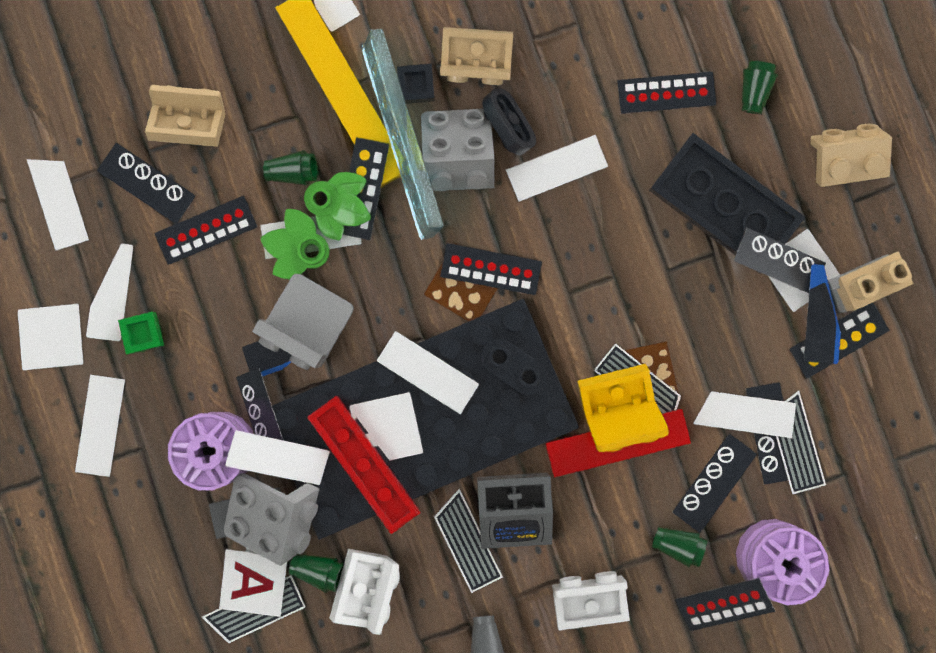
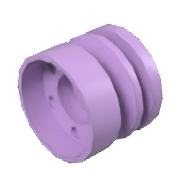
(187, 446)
(764, 550)

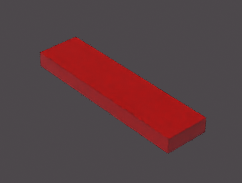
(580, 453)
(364, 464)

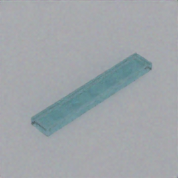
(401, 135)

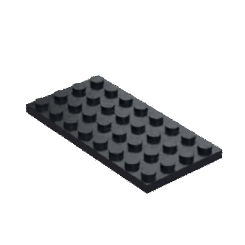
(454, 445)

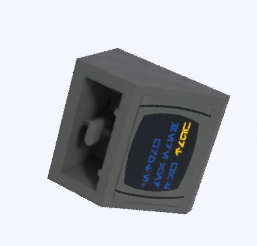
(515, 510)

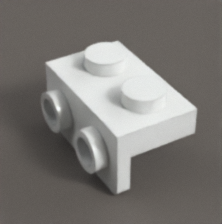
(365, 590)
(590, 601)

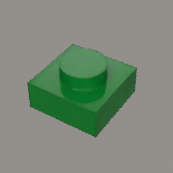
(141, 333)

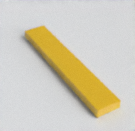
(336, 77)

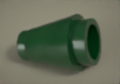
(757, 86)
(292, 168)
(680, 545)
(317, 571)

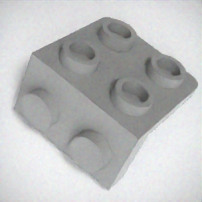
(458, 149)
(304, 322)
(269, 520)

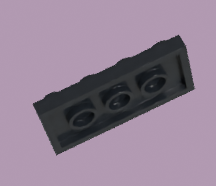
(722, 197)

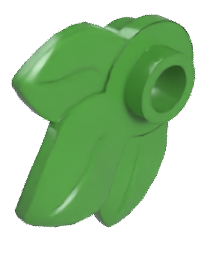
(342, 204)
(291, 243)

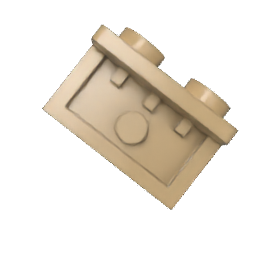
(476, 55)
(185, 115)
(852, 155)

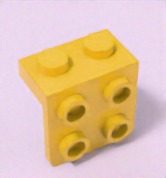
(621, 408)

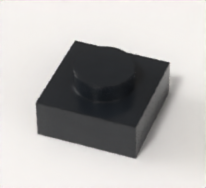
(416, 83)

